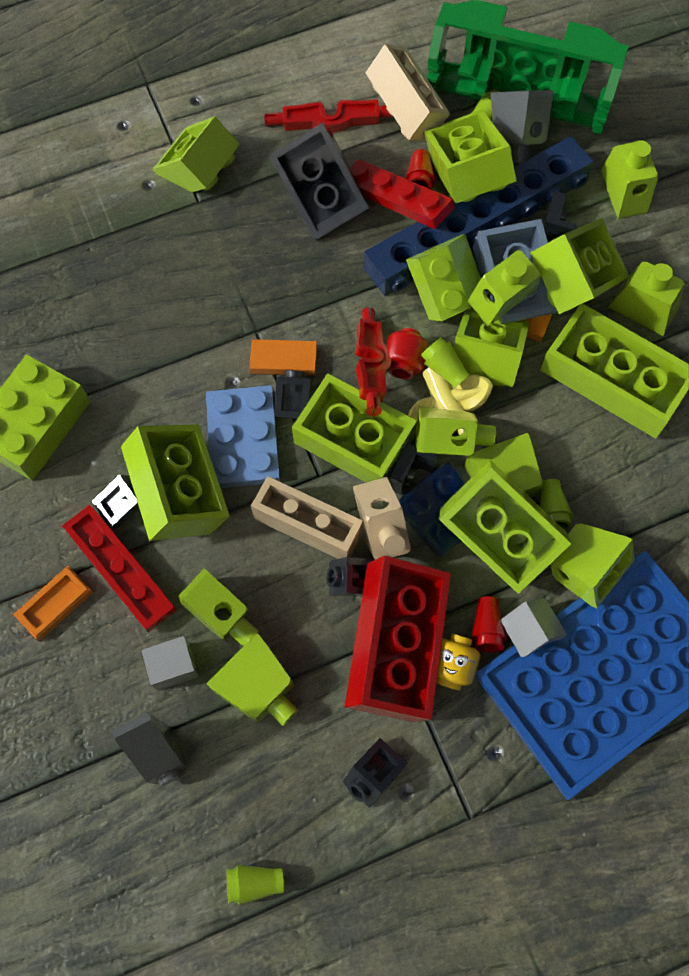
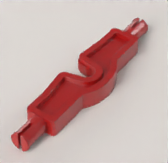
(310, 115)
(374, 362)

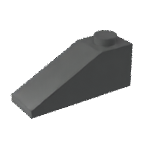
(151, 749)

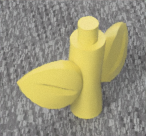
(465, 397)

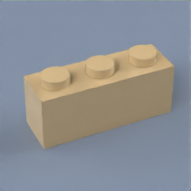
(406, 92)
(307, 519)

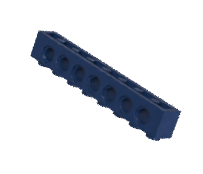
(555, 169)

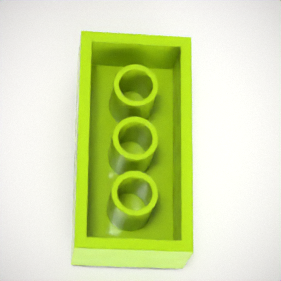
(618, 370)

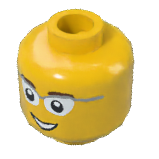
(457, 662)

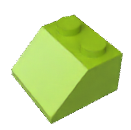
(198, 155)
(445, 278)
(491, 349)

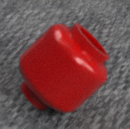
(405, 353)

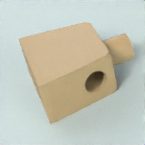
(382, 528)

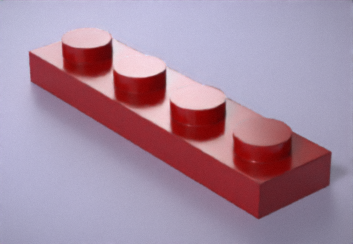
(402, 194)
(119, 568)

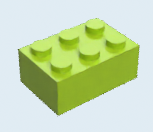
(470, 156)
(579, 265)
(36, 415)
(344, 434)
(174, 481)
(504, 527)

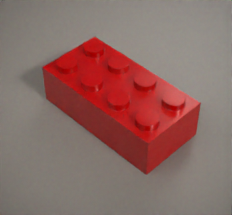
(398, 640)

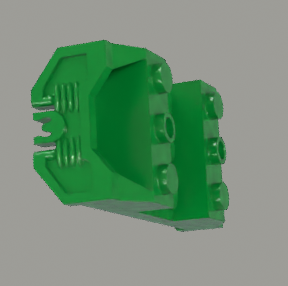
(524, 61)

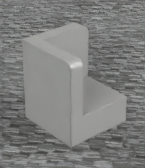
(532, 626)
(170, 663)

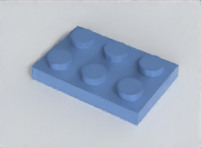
(242, 435)

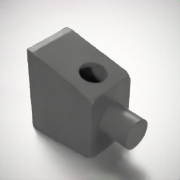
(522, 119)

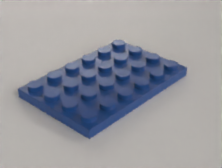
(604, 683)

